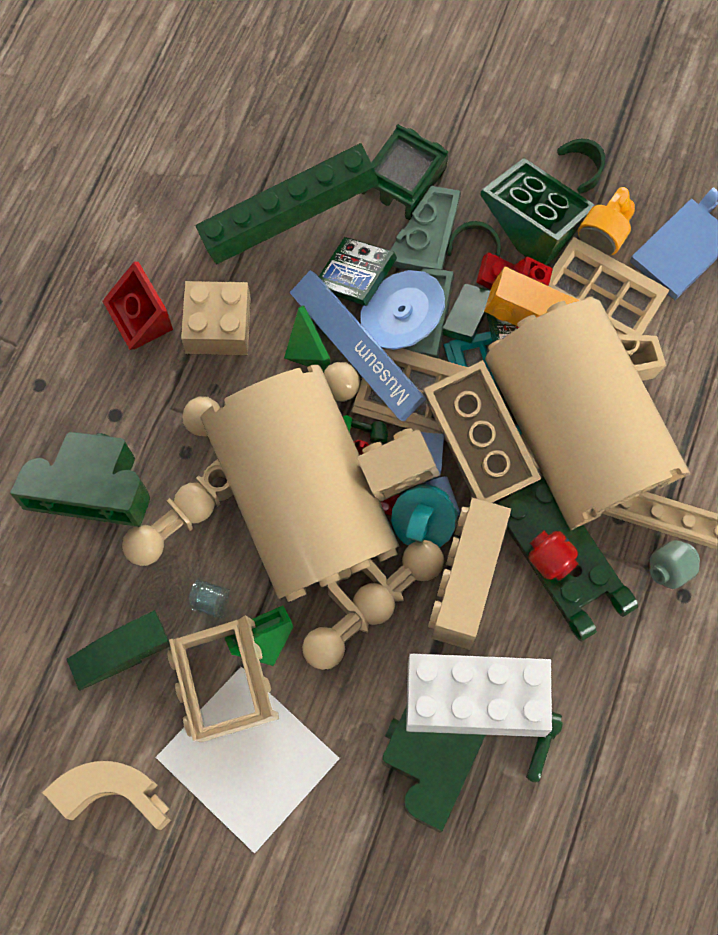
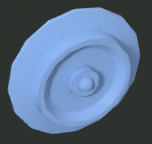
(404, 309)

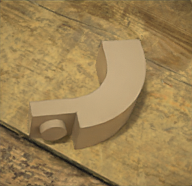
(93, 780)

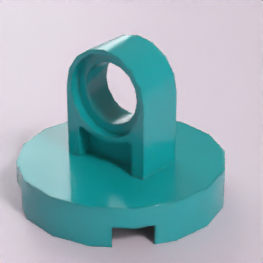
(424, 515)

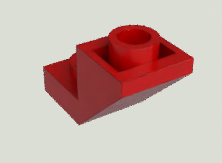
(493, 265)

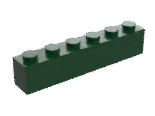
(287, 204)

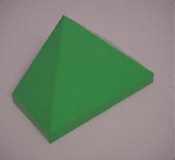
(305, 344)
(270, 634)

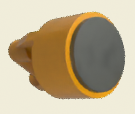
(608, 225)

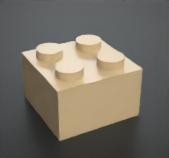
(216, 318)
(397, 464)

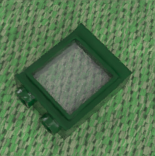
(408, 168)

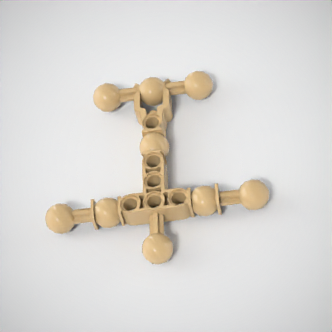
(371, 604)

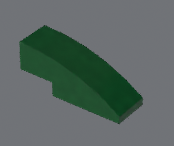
(118, 650)

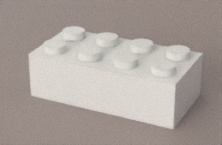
(479, 695)

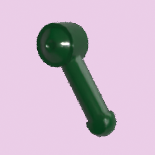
(541, 749)

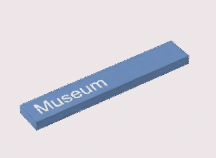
(358, 346)

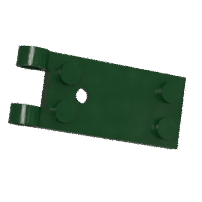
(537, 510)

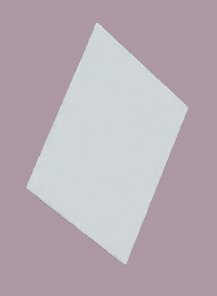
(252, 774)

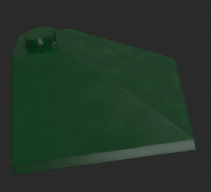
(535, 210)

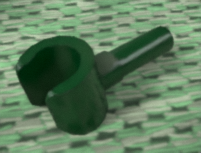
(377, 430)

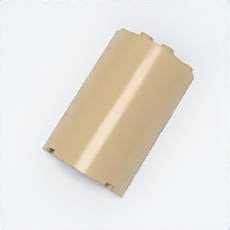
(583, 410)
(298, 481)

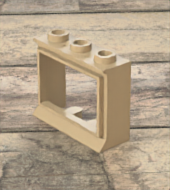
(258, 684)

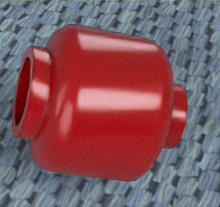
(553, 555)

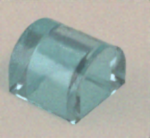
(209, 598)

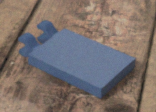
(681, 246)

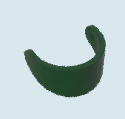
(593, 151)
(476, 225)

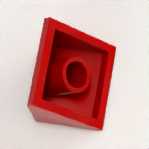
(137, 308)

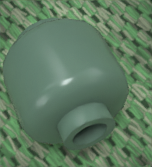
(674, 564)

